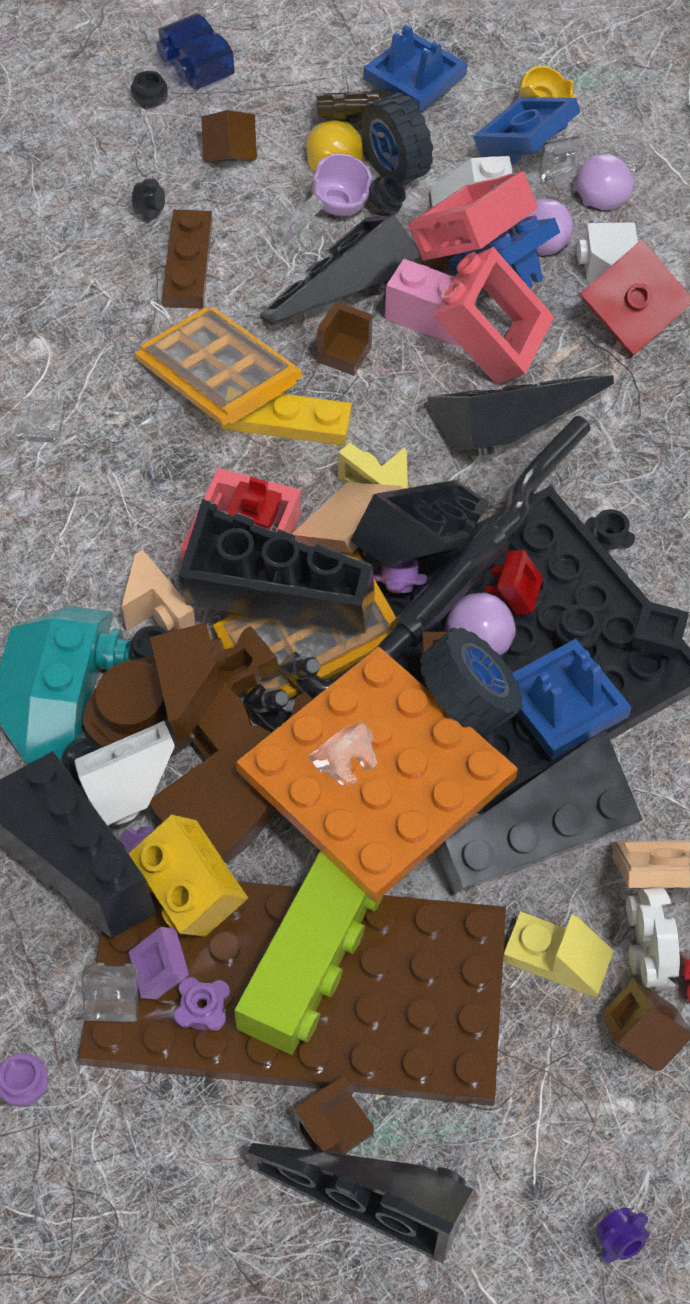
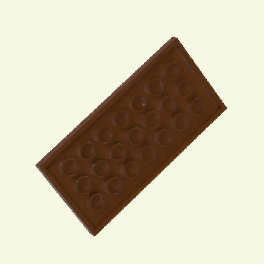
(404, 1022)

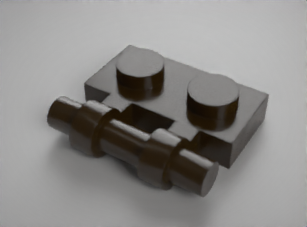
(346, 103)

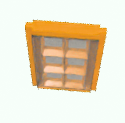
(218, 365)
(331, 647)

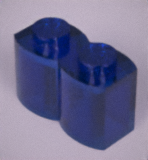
(195, 51)

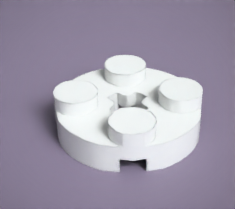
(657, 941)

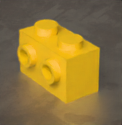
(187, 876)

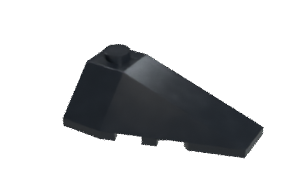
(495, 418)

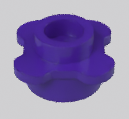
(622, 1234)

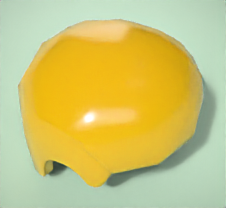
(545, 82)
(332, 138)

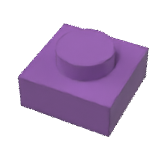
(159, 963)

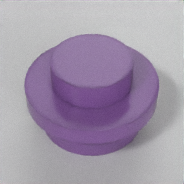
(22, 1080)

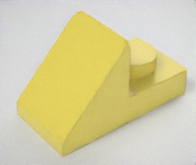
(364, 468)
(560, 954)

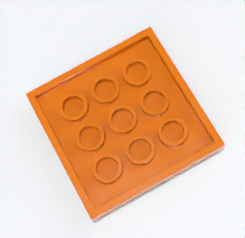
(419, 794)

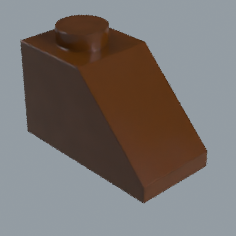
(188, 674)

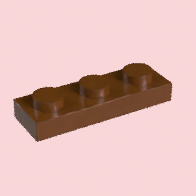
(187, 259)

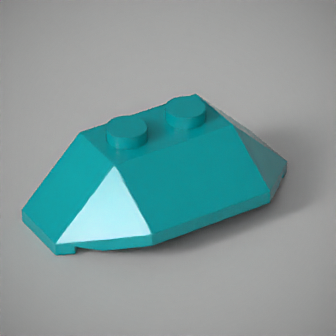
(49, 679)

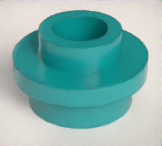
(111, 649)

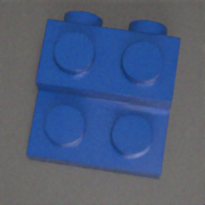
(525, 126)

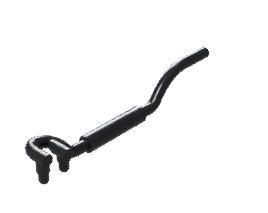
(443, 590)

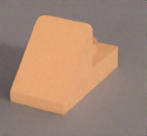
(152, 594)

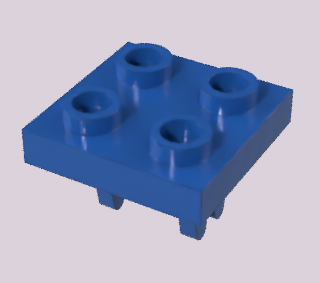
(415, 68)
(519, 247)
(567, 699)

